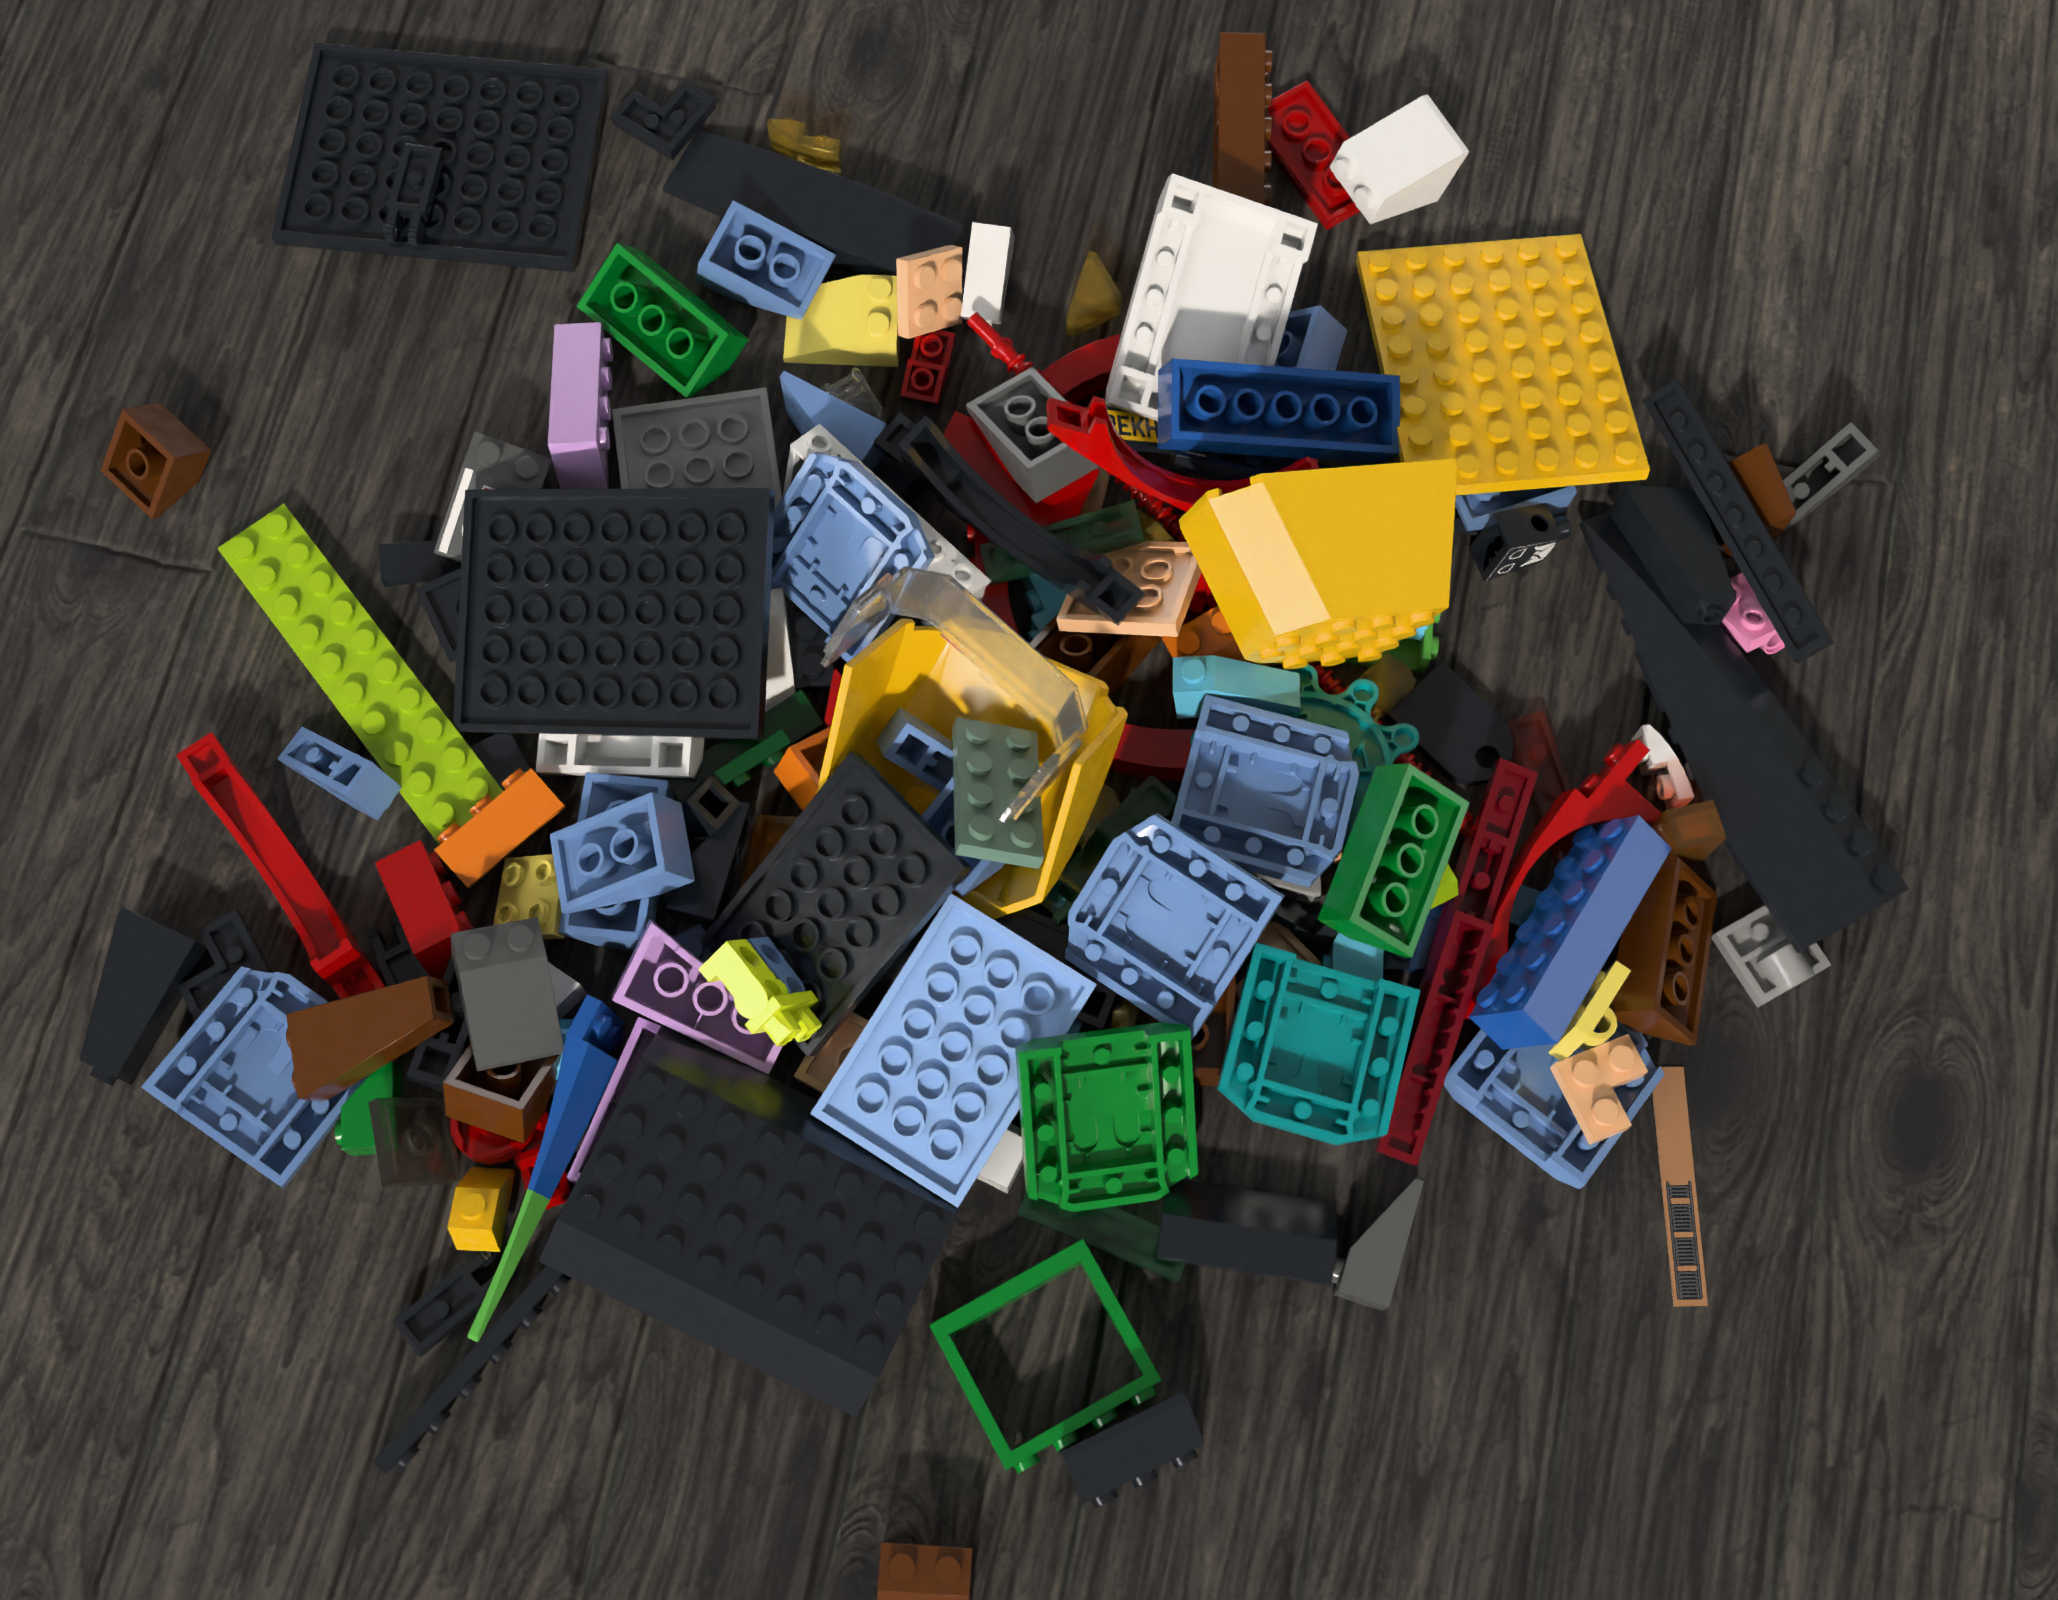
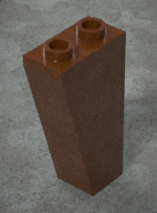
(359, 1034)

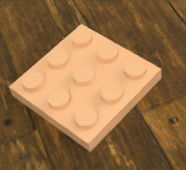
(1161, 570)

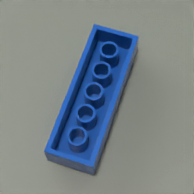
(1278, 411)
(1570, 933)

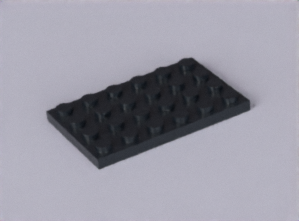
(844, 891)

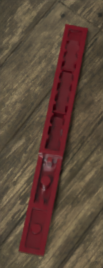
(1456, 958)

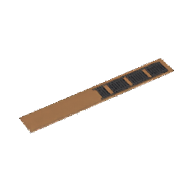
(1679, 1190)

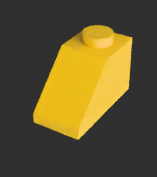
(481, 1209)

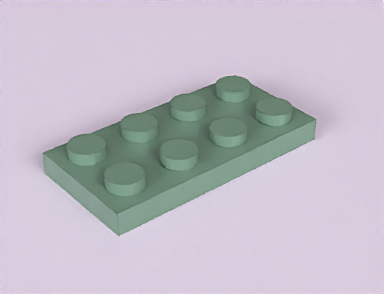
(988, 774)

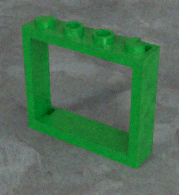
(1009, 1292)

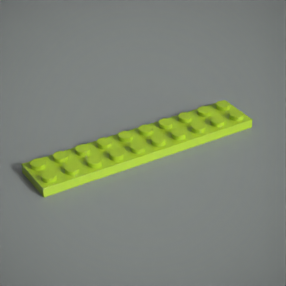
(360, 671)

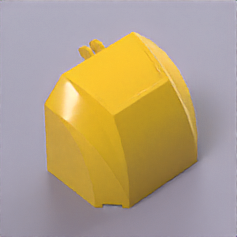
(936, 684)

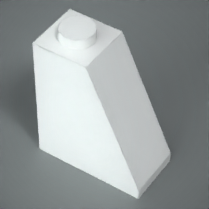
(987, 271)

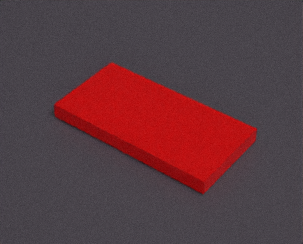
(1304, 146)
(979, 454)

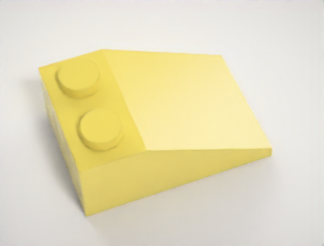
(847, 324)

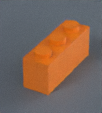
(498, 826)

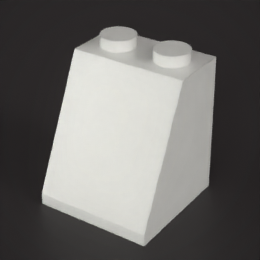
(1400, 161)

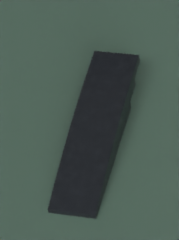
(839, 214)

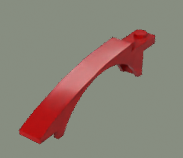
(1096, 438)
(1595, 802)
(323, 931)

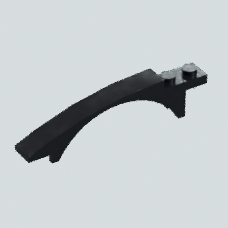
(957, 486)

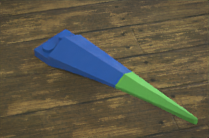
(579, 1088)

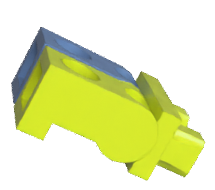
(764, 989)

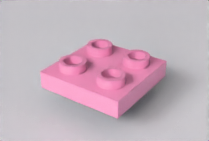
(1748, 621)

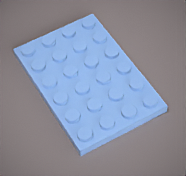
(938, 1058)

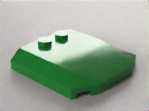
(1107, 1115)

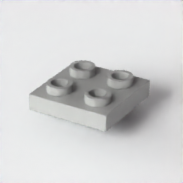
(1765, 957)

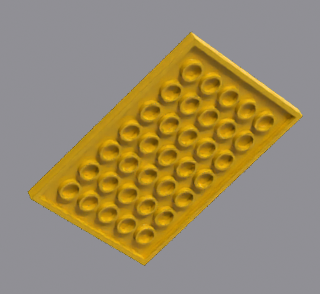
(1503, 363)

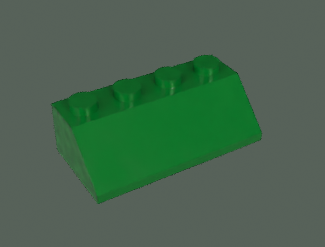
(661, 321)
(1394, 859)

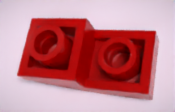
(928, 367)

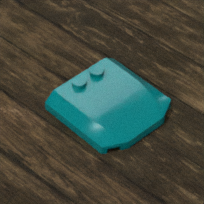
(1316, 1048)

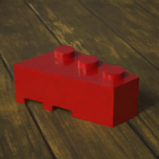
(424, 904)

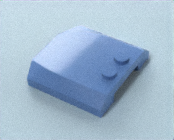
(838, 538)
(1267, 790)
(1167, 922)
(236, 1076)
(1525, 1106)

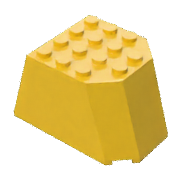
(1328, 558)

